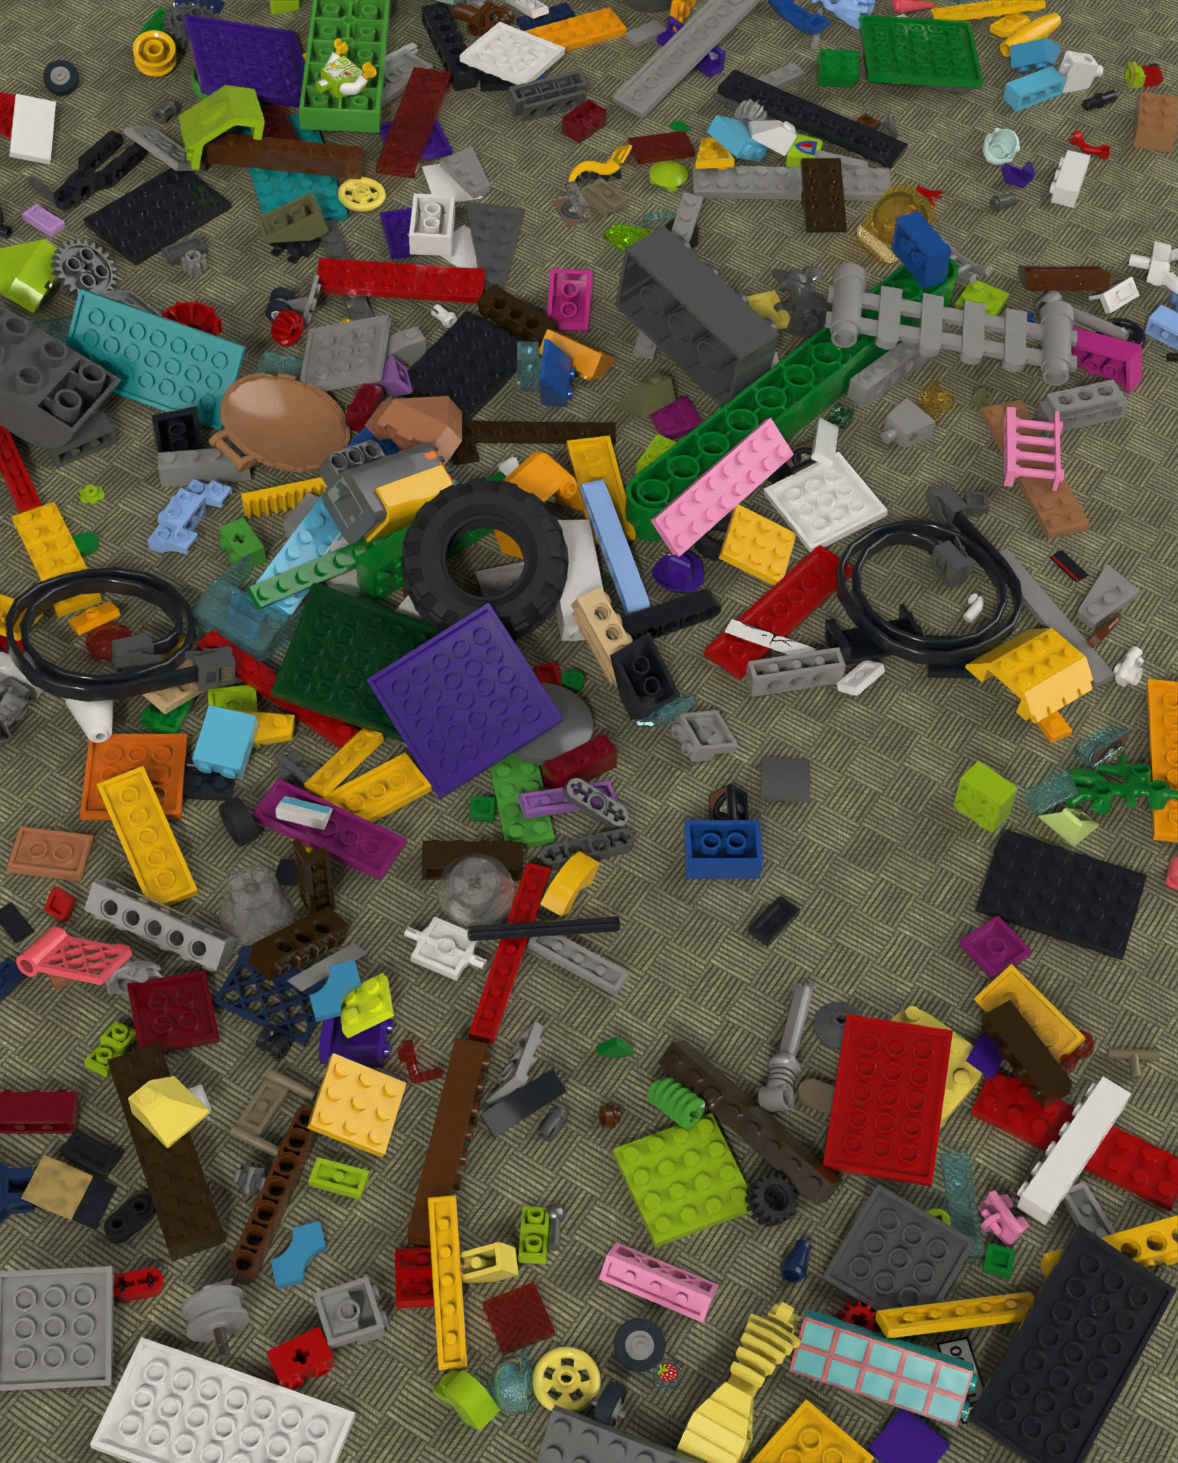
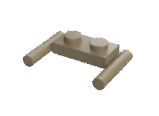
(264, 1108)

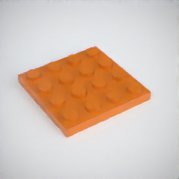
(160, 754)

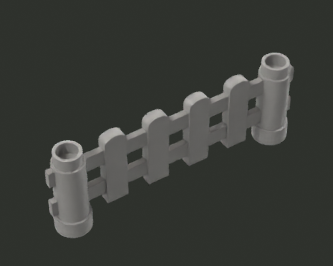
(1054, 330)

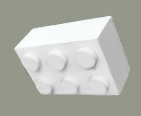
(432, 224)

